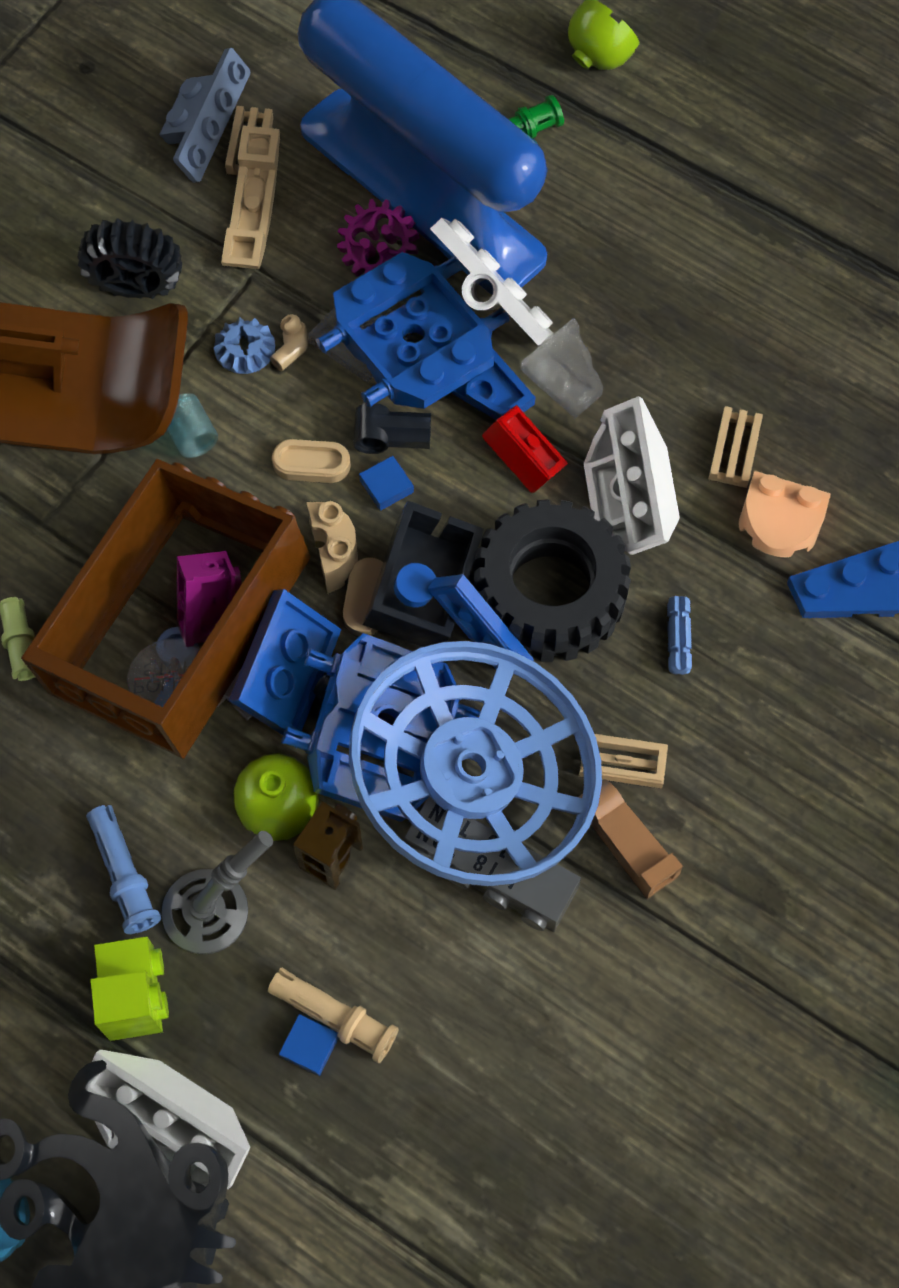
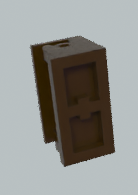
(326, 843)

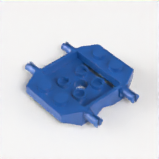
(454, 339)
(348, 682)

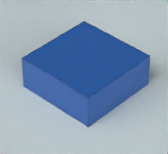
(386, 483)
(309, 1045)

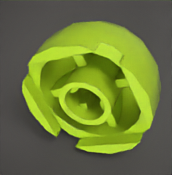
(600, 38)
(275, 796)

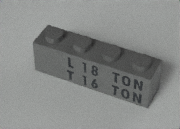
(538, 899)

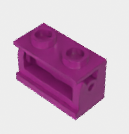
(203, 593)

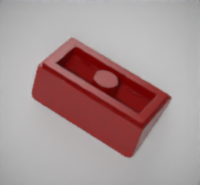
(524, 449)

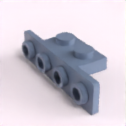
(203, 113)

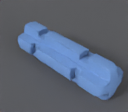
(679, 635)

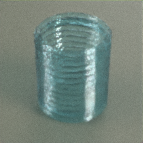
(192, 427)

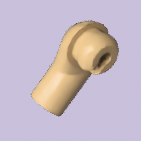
(294, 342)

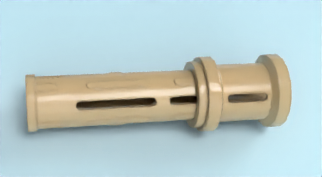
(349, 1022)

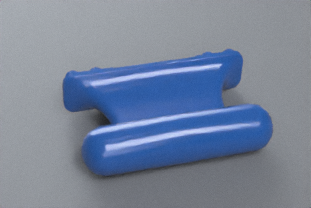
(421, 136)

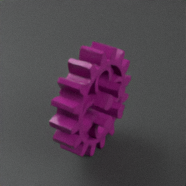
(366, 222)

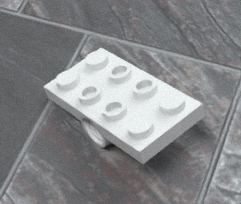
(483, 267)

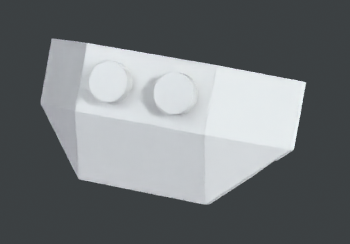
(632, 477)
(171, 1110)

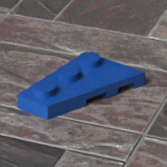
(496, 390)
(850, 586)

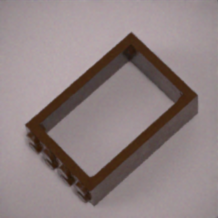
(116, 570)

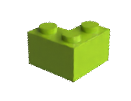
(127, 989)

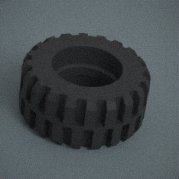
(562, 534)

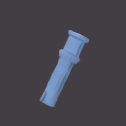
(127, 885)

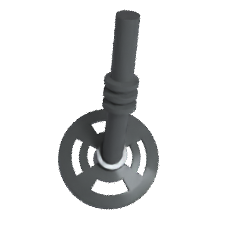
(210, 904)

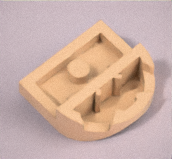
(782, 515)

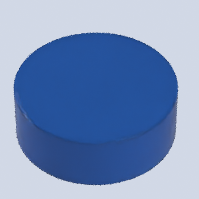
(413, 583)

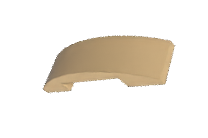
(253, 198)

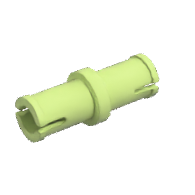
(16, 636)

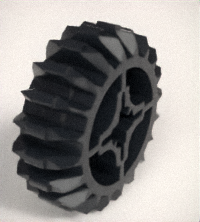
(129, 259)

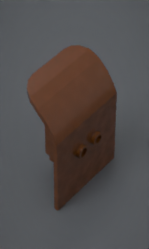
(89, 377)

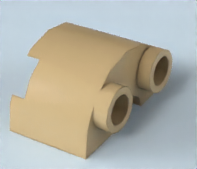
(336, 542)

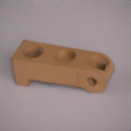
(633, 843)

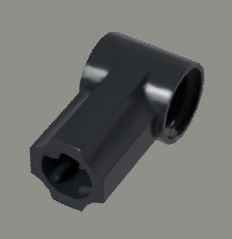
(380, 428)

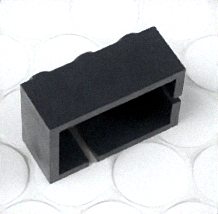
(446, 556)

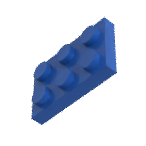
(273, 677)

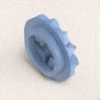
(230, 354)

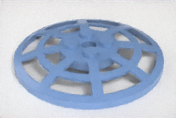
(488, 746)

